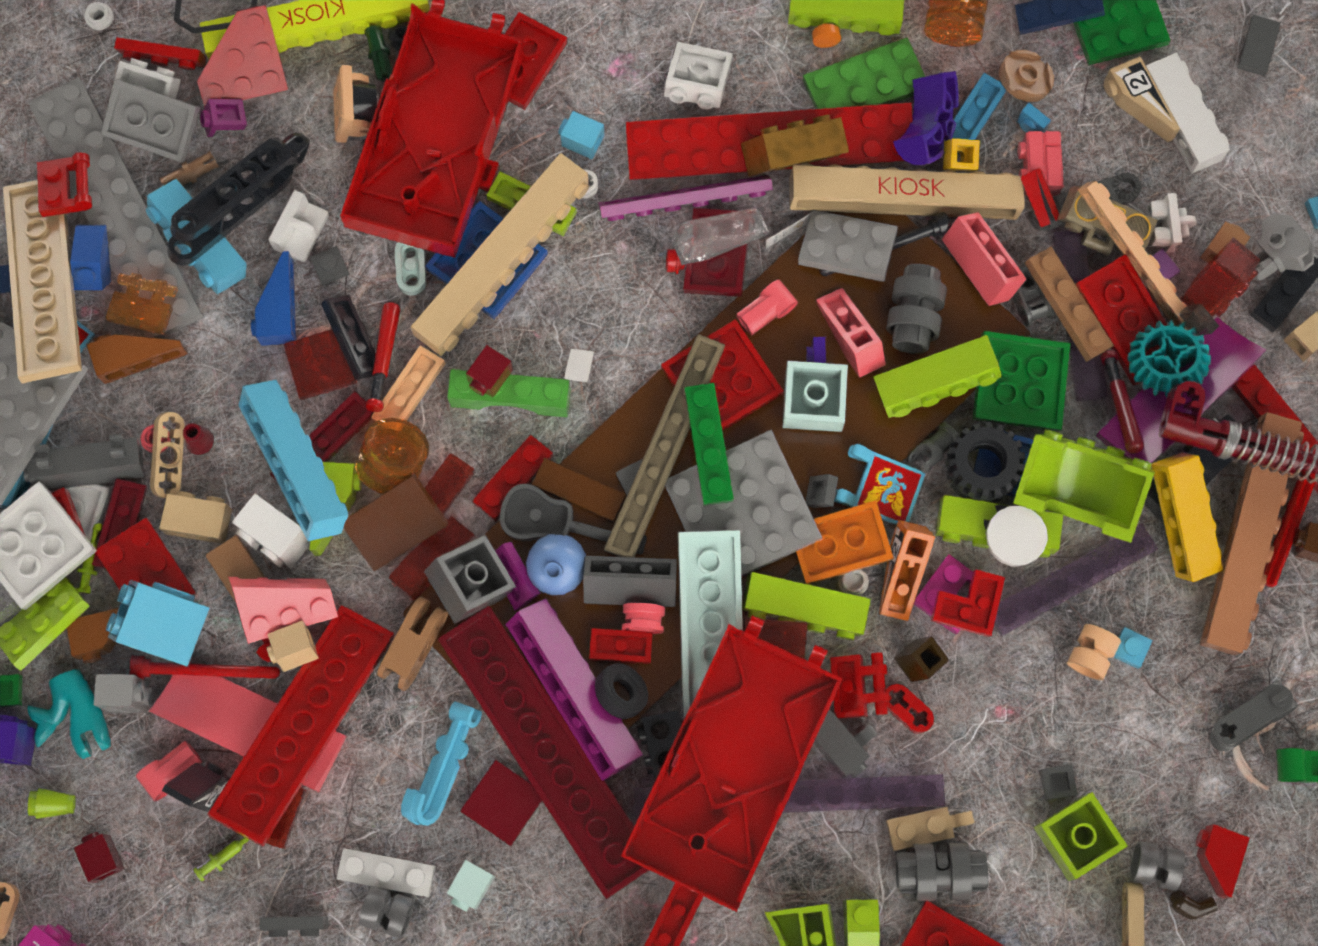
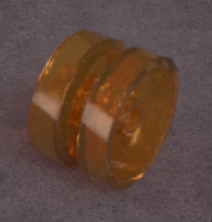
(391, 454)

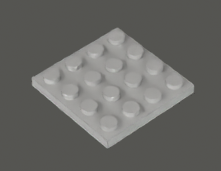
(764, 508)

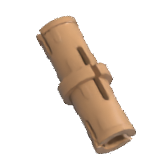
(192, 170)

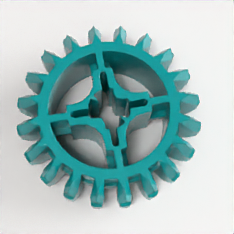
(1179, 347)

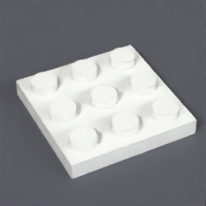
(38, 545)

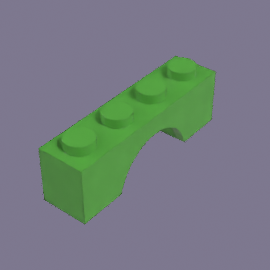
(533, 393)

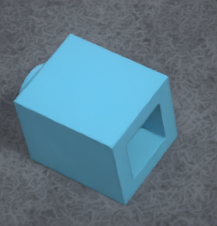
(581, 134)

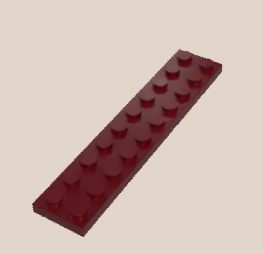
(544, 748)

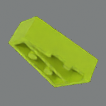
(803, 926)

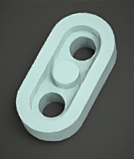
(410, 268)

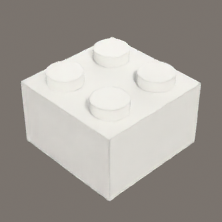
(275, 533)

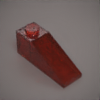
(410, 574)

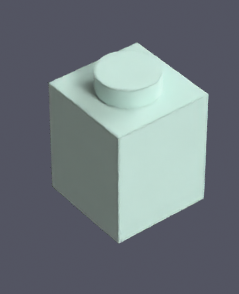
(469, 886)

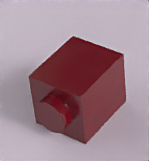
(489, 372)
(98, 857)

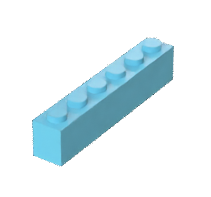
(293, 460)

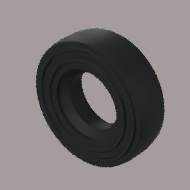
(609, 698)

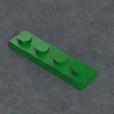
(708, 444)

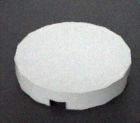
(1016, 536)

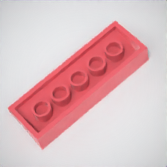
(229, 717)

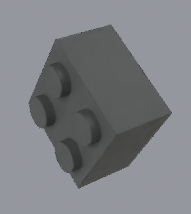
(469, 579)

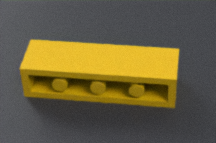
(1187, 516)

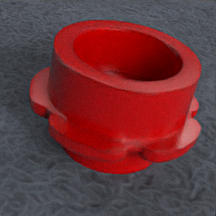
(672, 262)

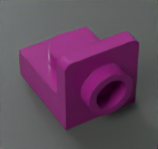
(223, 115)

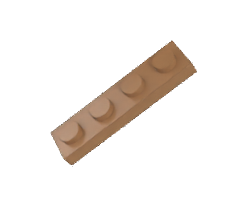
(1068, 304)

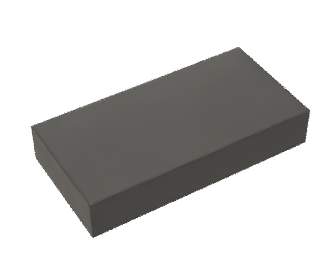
(1259, 45)

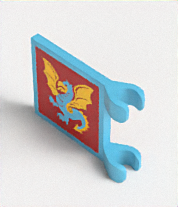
(887, 482)

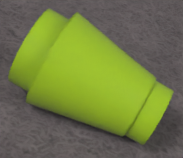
(50, 803)

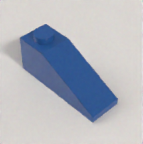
(276, 308)

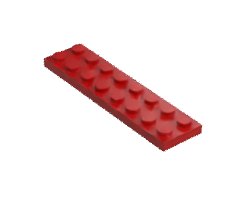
(300, 726)

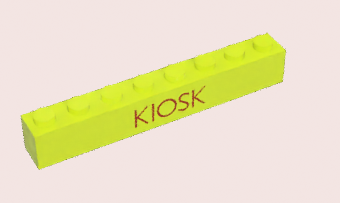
(320, 20)

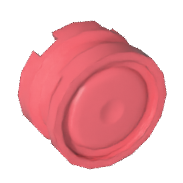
(643, 617)

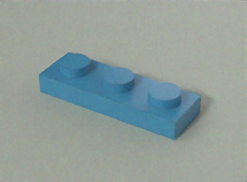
(978, 108)

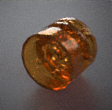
(955, 21)

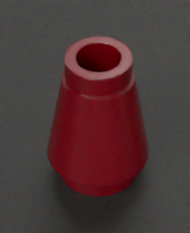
(198, 439)

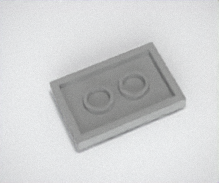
(150, 120)
(848, 245)

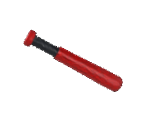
(384, 349)

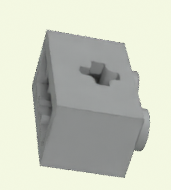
(122, 693)

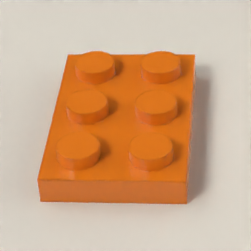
(849, 543)

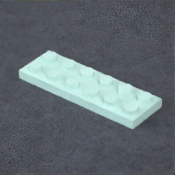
(708, 600)

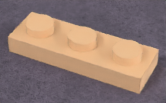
(410, 385)

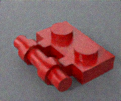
(851, 696)

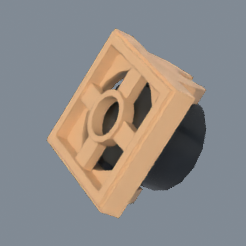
(353, 104)

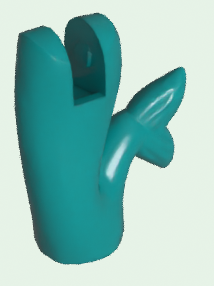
(71, 692)

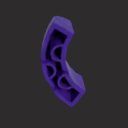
(932, 119)

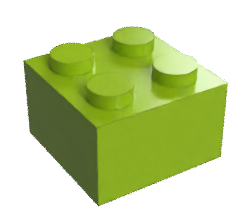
(1080, 836)

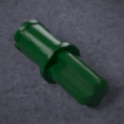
(378, 52)

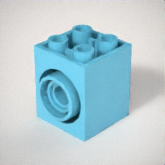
(157, 621)

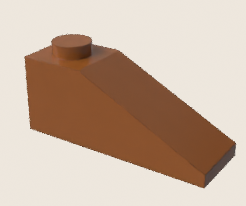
(125, 355)

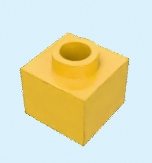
(968, 155)

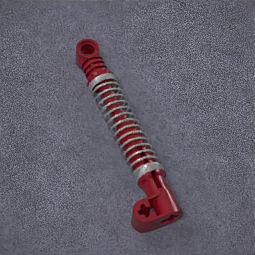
(1268, 450)

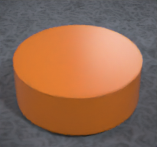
(826, 35)

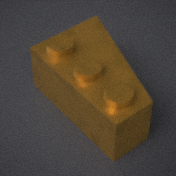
(794, 145)

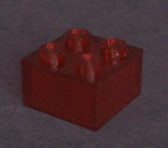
(1222, 278)

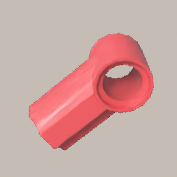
(772, 303)
(162, 771)

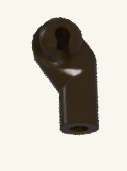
(1190, 908)

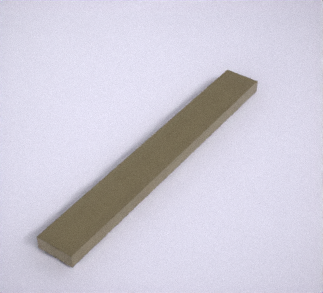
(662, 451)

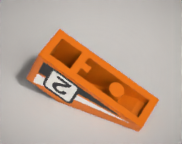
(904, 573)

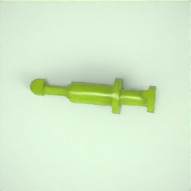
(87, 567)
(220, 858)

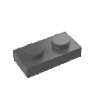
(306, 924)

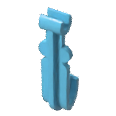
(427, 804)

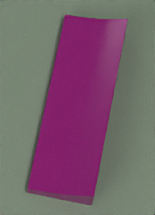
(1230, 360)

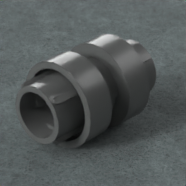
(918, 299)
(955, 871)

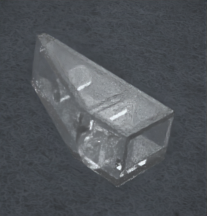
(715, 235)

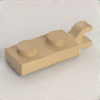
(925, 827)

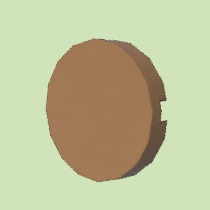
(1026, 76)

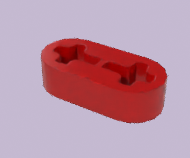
(914, 704)

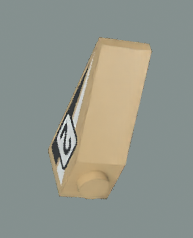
(1139, 96)

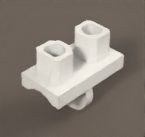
(1174, 222)

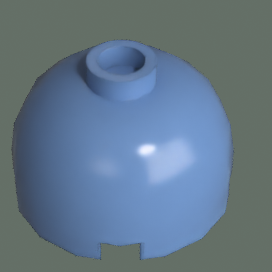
(556, 564)

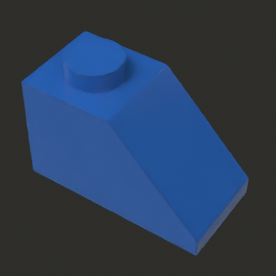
(90, 258)

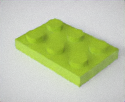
(41, 623)

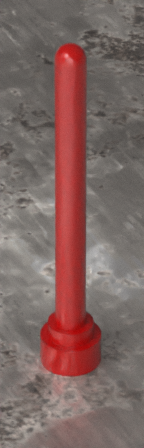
(145, 667)

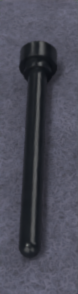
(936, 227)

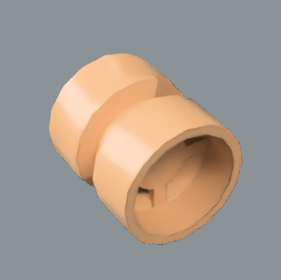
(1093, 653)

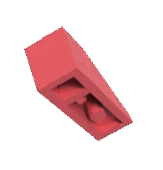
(853, 333)

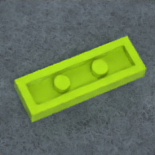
(508, 191)

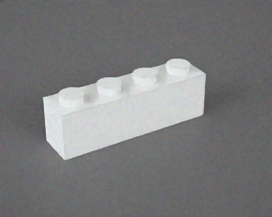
(1198, 135)

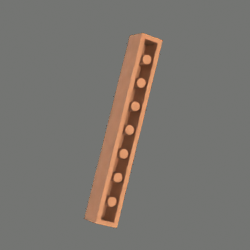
(1248, 548)

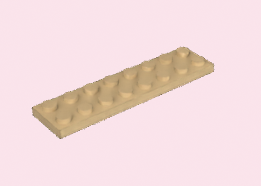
(40, 287)

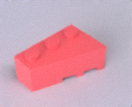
(277, 603)

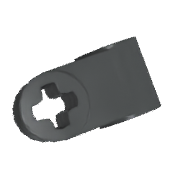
(1031, 301)

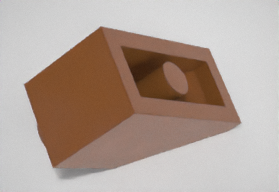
(89, 636)

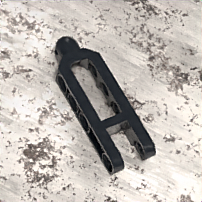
(210, 206)

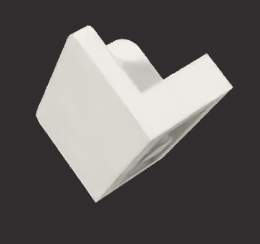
(298, 227)

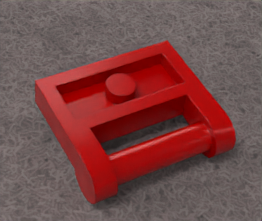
(54, 185)

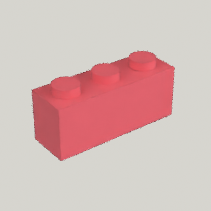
(983, 259)

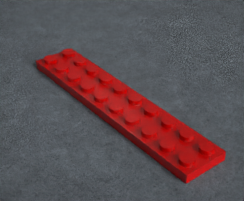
(714, 142)

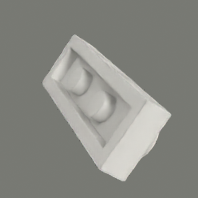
(386, 872)

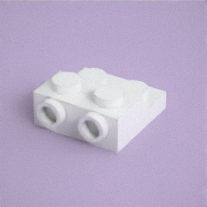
(138, 74)
(697, 75)

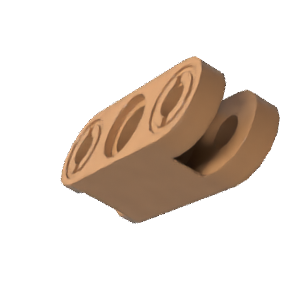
(412, 643)

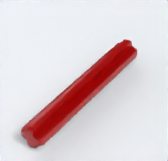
(1288, 530)

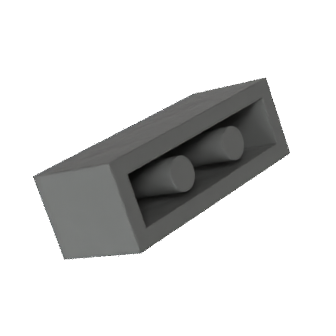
(629, 580)

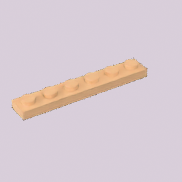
(1131, 244)

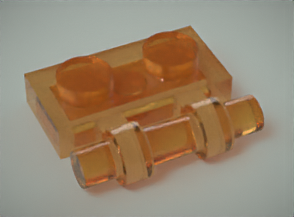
(140, 312)

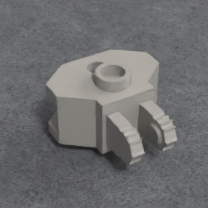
(1284, 246)

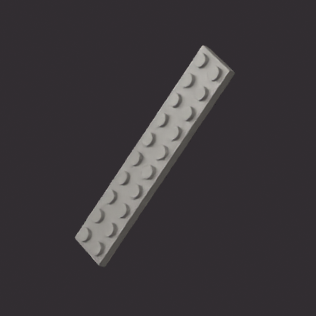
(134, 241)

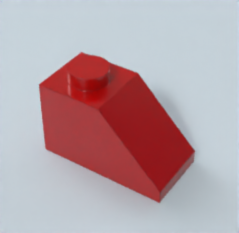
(1221, 857)

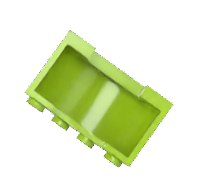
(1085, 483)

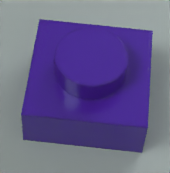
(817, 351)

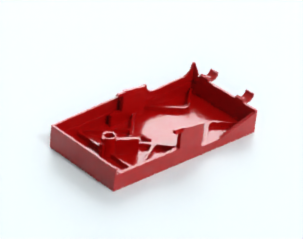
(433, 131)
(733, 766)

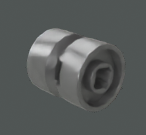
(1162, 866)
(386, 912)

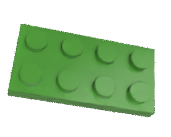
(866, 79)

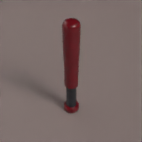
(1127, 420)

